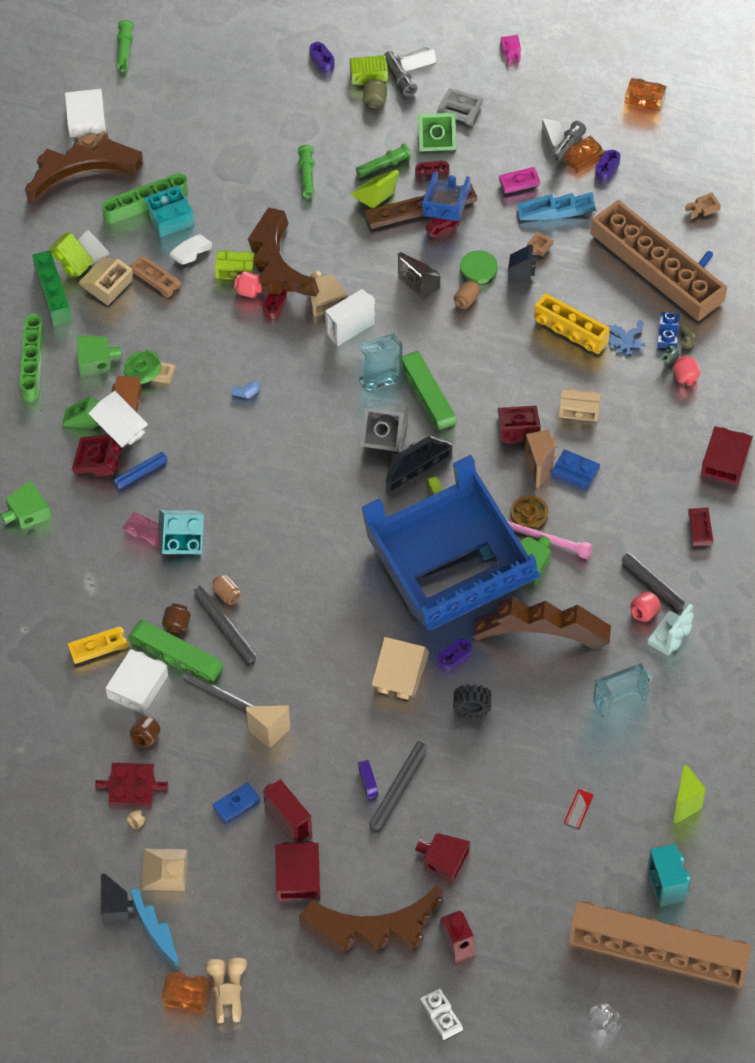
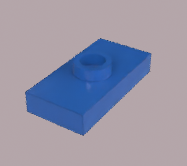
(236, 802)

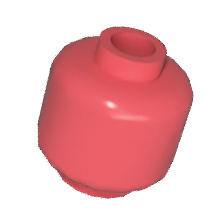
(248, 284)
(686, 370)
(645, 606)

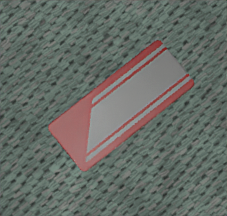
(578, 808)

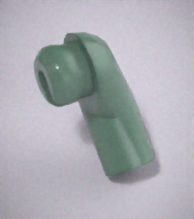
(670, 355)

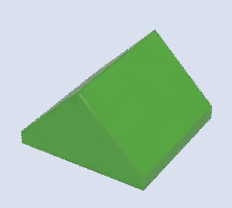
(437, 131)

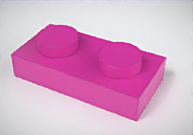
(519, 180)

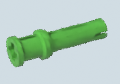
(124, 38)
(390, 158)
(306, 164)

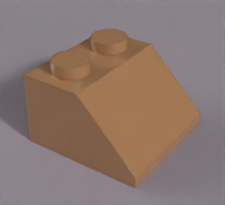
(540, 455)

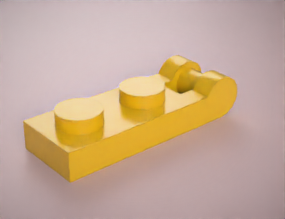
(98, 645)

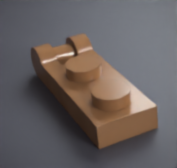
(155, 276)

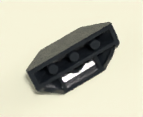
(415, 461)

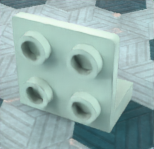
(671, 630)

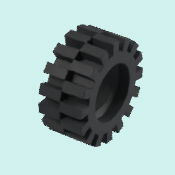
(472, 700)

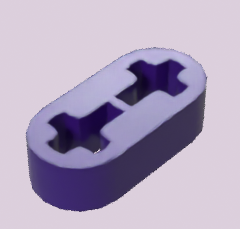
(319, 58)
(604, 163)
(457, 657)
(368, 779)

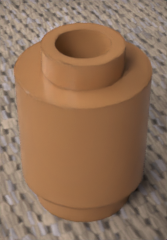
(466, 294)
(226, 589)

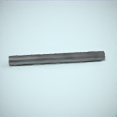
(216, 690)

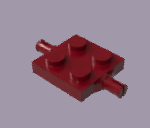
(131, 784)

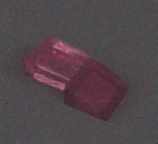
(143, 527)

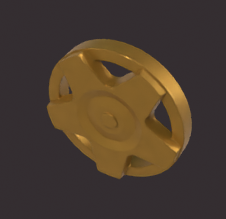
(529, 512)

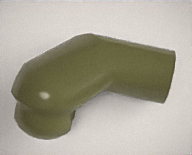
(689, 336)

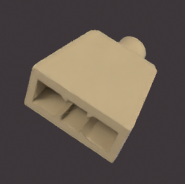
(329, 293)

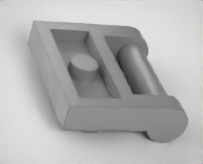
(462, 102)

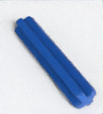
(140, 470)

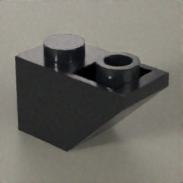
(520, 265)

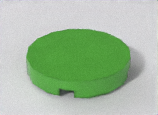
(478, 266)
(143, 365)

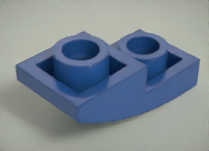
(668, 330)

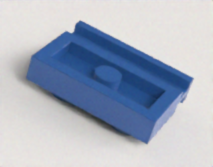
(575, 469)

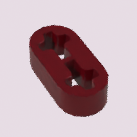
(430, 167)
(440, 226)
(278, 305)

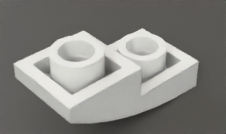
(188, 250)
(441, 1015)

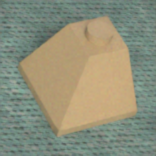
(164, 869)

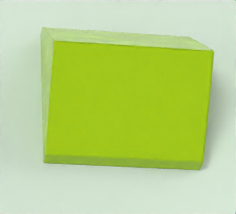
(377, 189)
(690, 795)

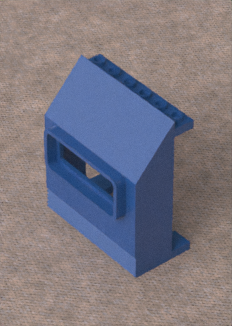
(441, 532)

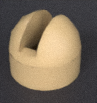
(135, 819)

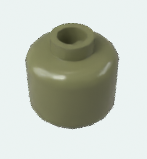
(375, 93)

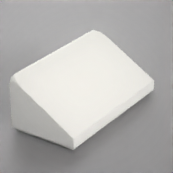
(416, 58)
(553, 132)
(93, 247)

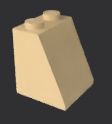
(399, 668)

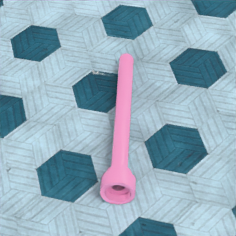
(582, 549)

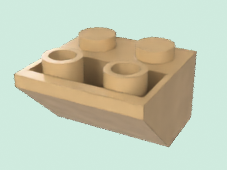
(107, 279)

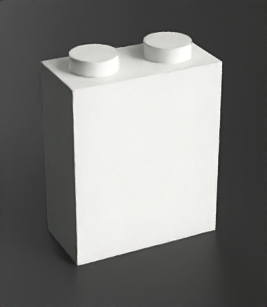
(85, 112)
(350, 317)
(118, 419)
(137, 681)

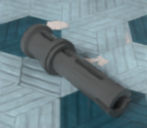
(403, 78)
(558, 153)

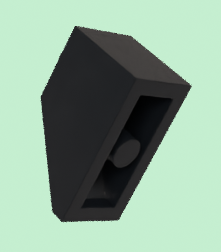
(114, 901)

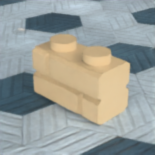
(579, 404)

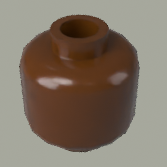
(176, 619)
(145, 731)

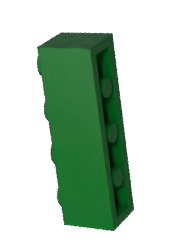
(51, 288)

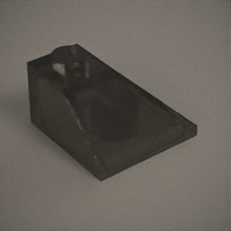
(418, 276)

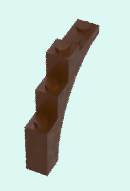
(79, 160)
(276, 273)
(544, 618)
(374, 932)

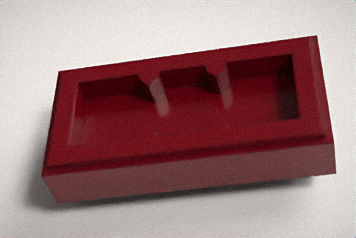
(700, 526)

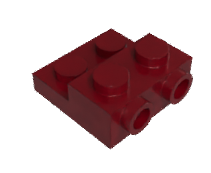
(517, 422)
(97, 455)

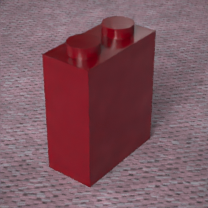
(726, 455)
(287, 812)
(297, 871)

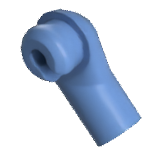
(247, 391)

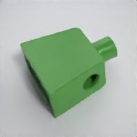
(95, 354)
(26, 507)
(540, 552)

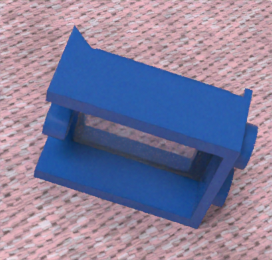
(445, 200)

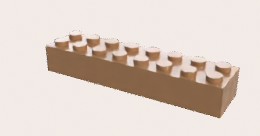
(658, 260)
(659, 944)

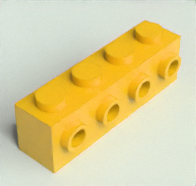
(571, 323)

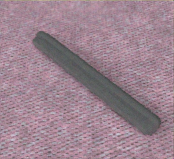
(225, 624)
(398, 785)

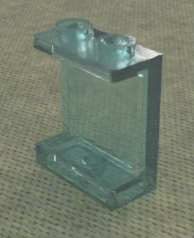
(381, 362)
(619, 685)

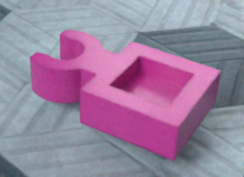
(511, 47)

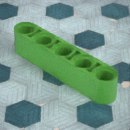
(133, 202)
(31, 357)
(428, 391)
(175, 651)

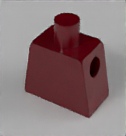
(444, 855)
(456, 932)

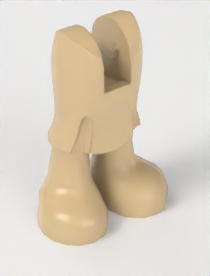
(227, 993)

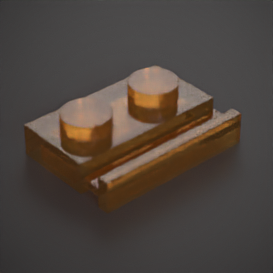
(584, 154)

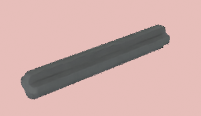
(653, 581)

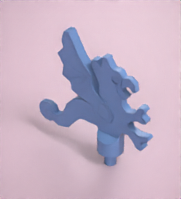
(627, 340)

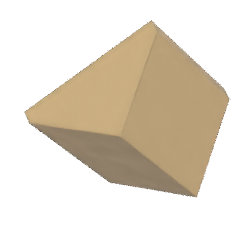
(268, 723)

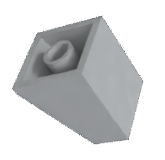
(384, 425)

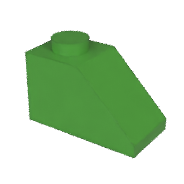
(78, 416)

